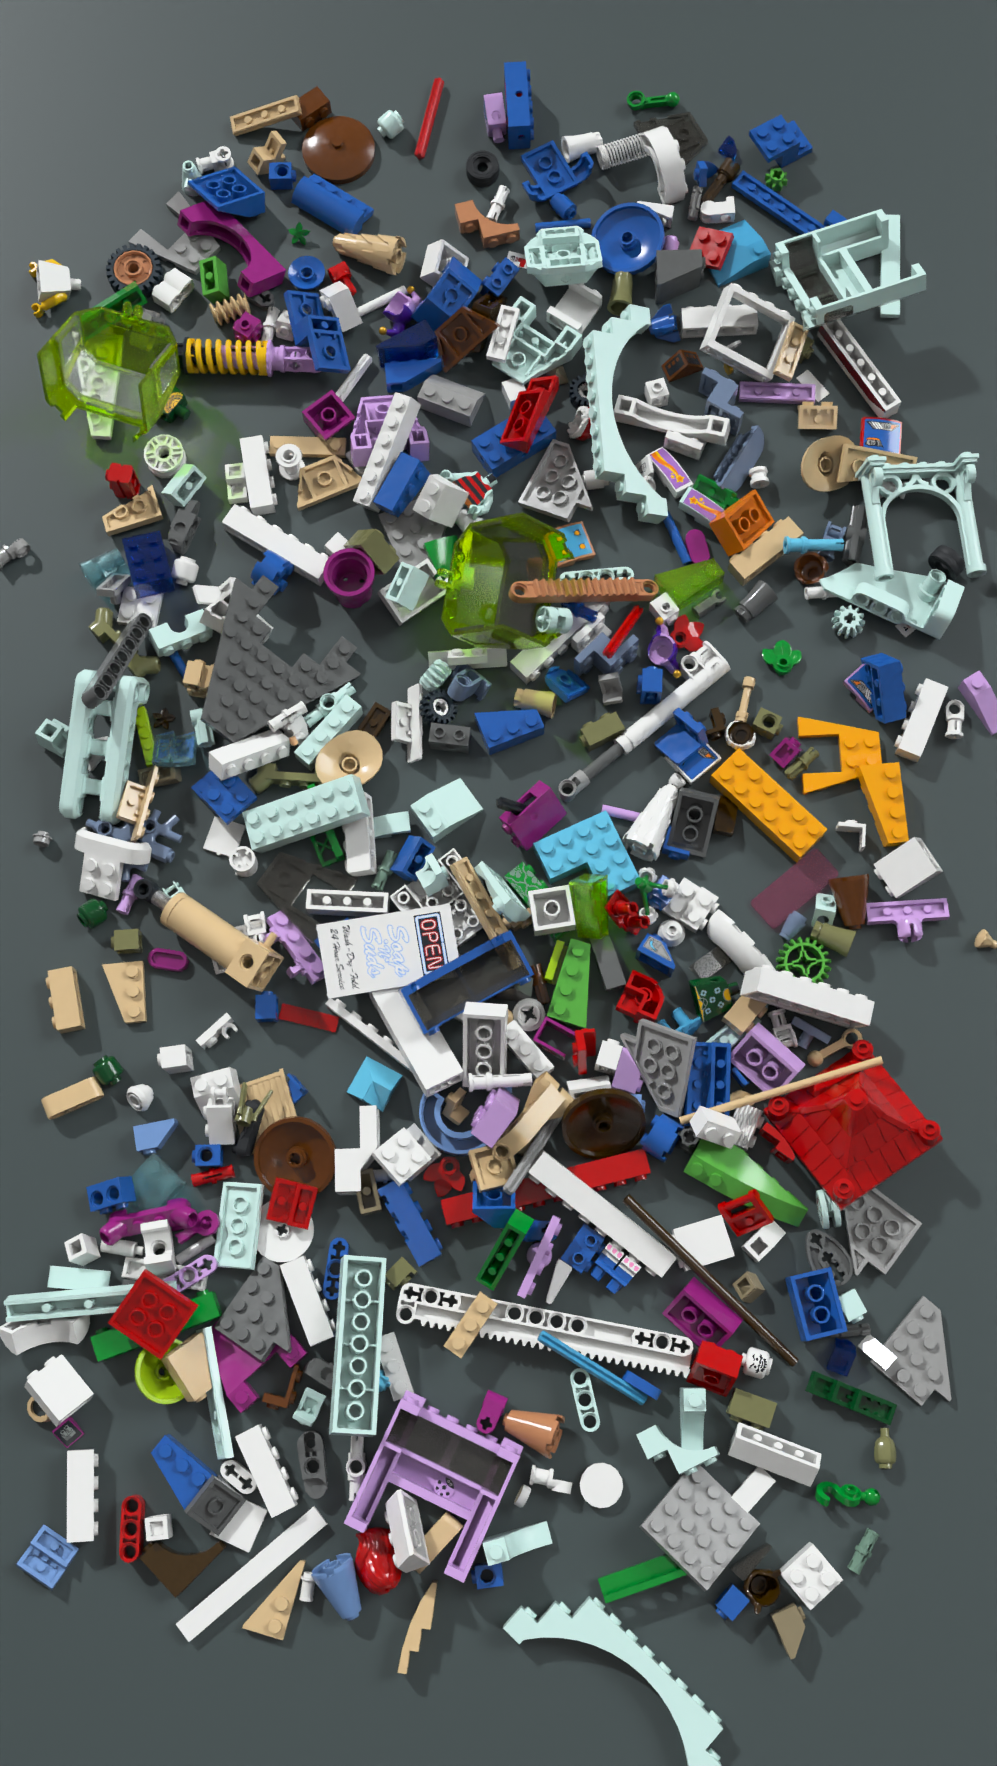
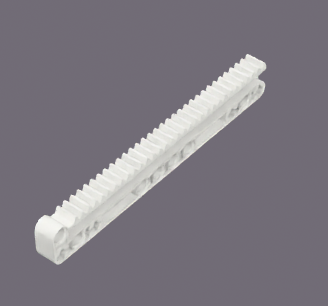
(596, 1338)

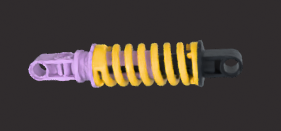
(259, 358)

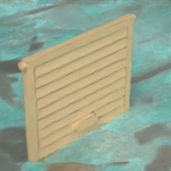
(278, 1106)

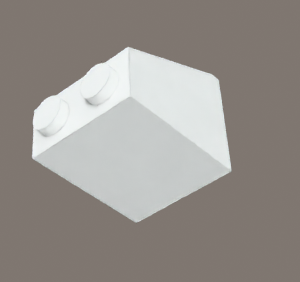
(907, 867)

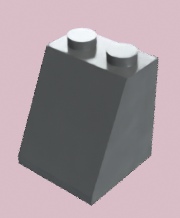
(677, 272)

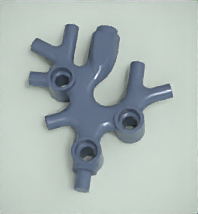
(125, 832)

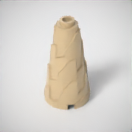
(379, 251)

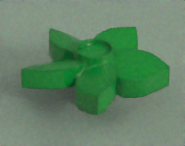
(299, 234)

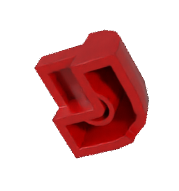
(641, 998)

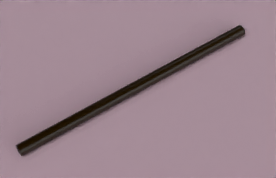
(710, 1280)

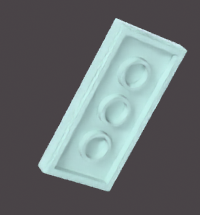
(239, 1225)

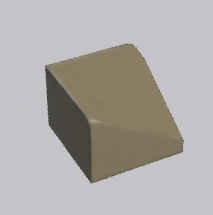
(748, 1287)

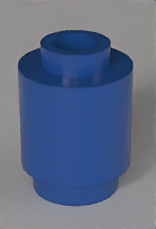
(563, 206)

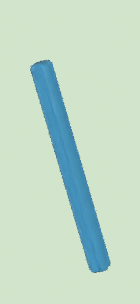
(592, 1367)

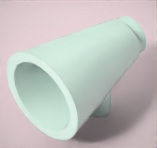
(189, 172)

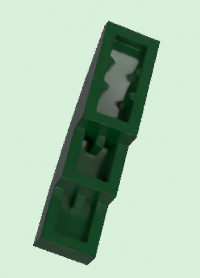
(851, 1397)

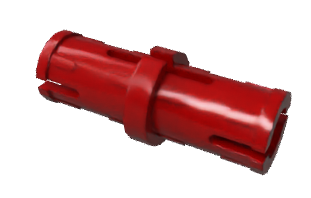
(227, 1172)

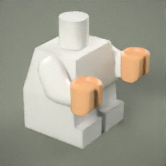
(297, 731)

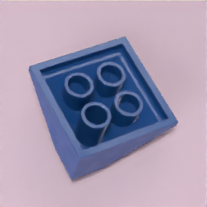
(230, 192)

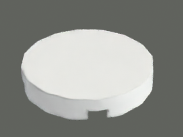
(601, 1485)

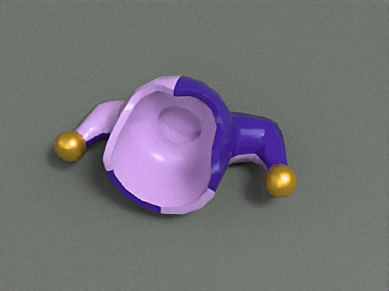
(400, 310)
(664, 649)

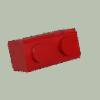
(123, 480)

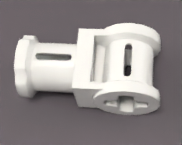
(216, 160)
(256, 926)
(781, 1029)

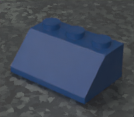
(816, 1304)

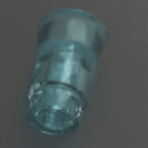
(101, 566)

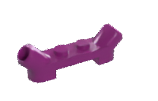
(121, 1224)

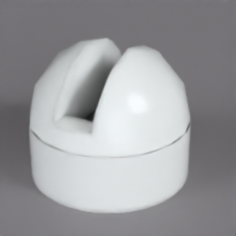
(677, 781)

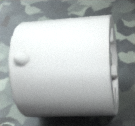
(243, 861)

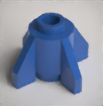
(664, 325)

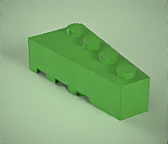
(570, 993)

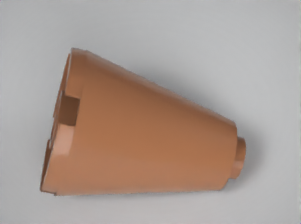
(535, 1429)

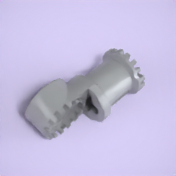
(17, 549)

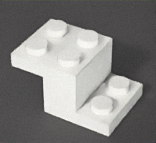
(406, 1154)

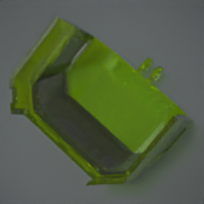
(481, 572)

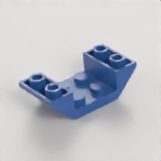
(450, 293)

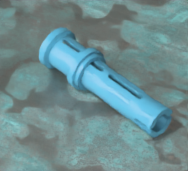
(804, 544)

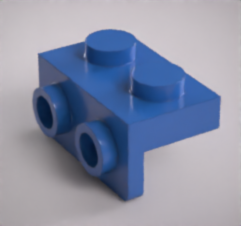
(501, 277)

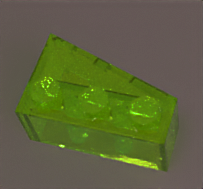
(690, 582)
(589, 897)

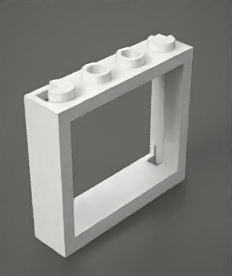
(729, 356)

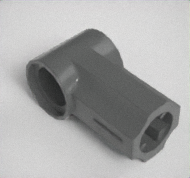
(687, 1141)

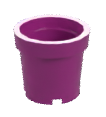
(354, 566)

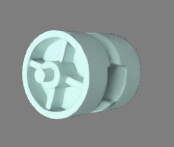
(554, 620)

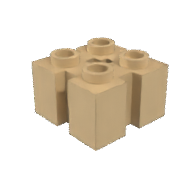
(197, 678)

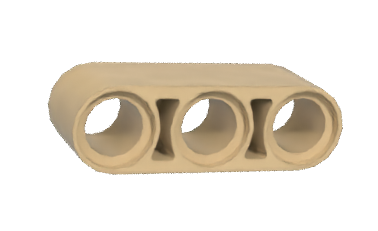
(72, 1098)
(440, 1535)

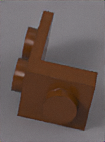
(275, 1401)

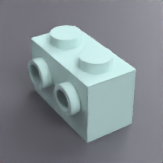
(184, 485)
(407, 586)

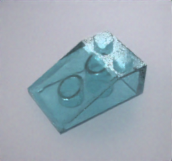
(154, 1184)

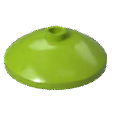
(153, 1385)

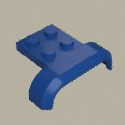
(552, 172)

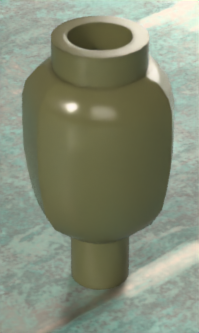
(885, 1450)

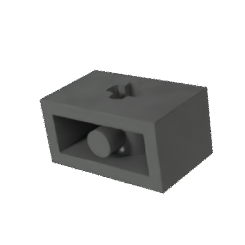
(449, 737)

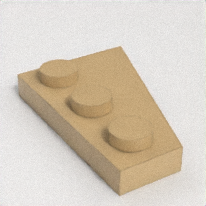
(136, 513)

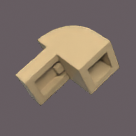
(270, 153)

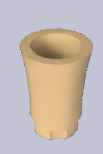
(530, 699)

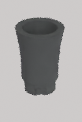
(755, 602)

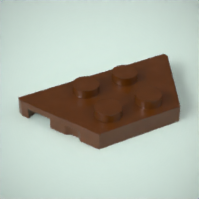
(462, 335)

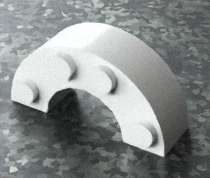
(667, 162)

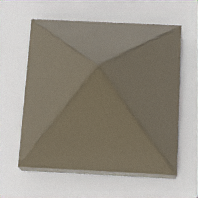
(560, 372)

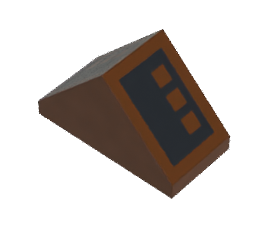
(681, 365)

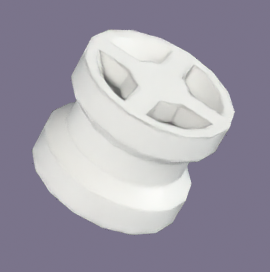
(758, 477)

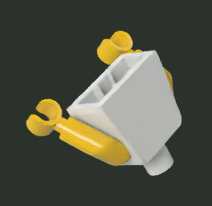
(52, 284)

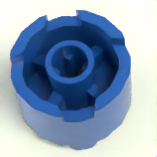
(274, 568)
(661, 1137)

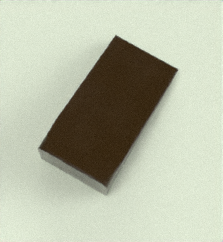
(725, 817)

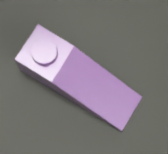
(981, 699)

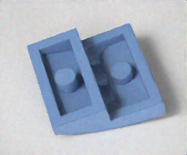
(47, 1557)

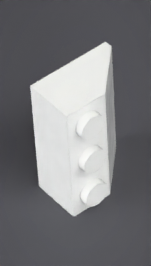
(406, 1532)

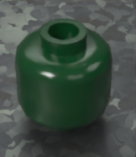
(92, 913)
(107, 1070)

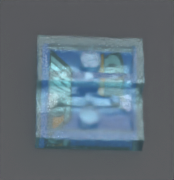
(174, 750)

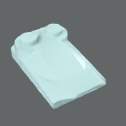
(503, 897)

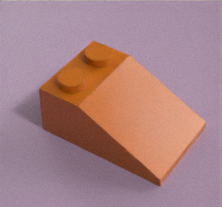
(741, 523)

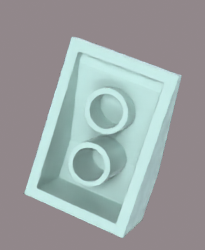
(445, 809)

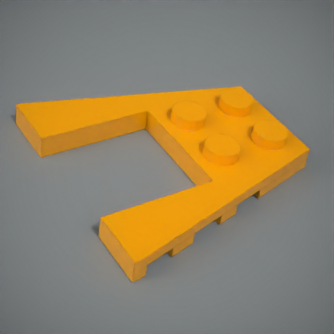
(855, 749)

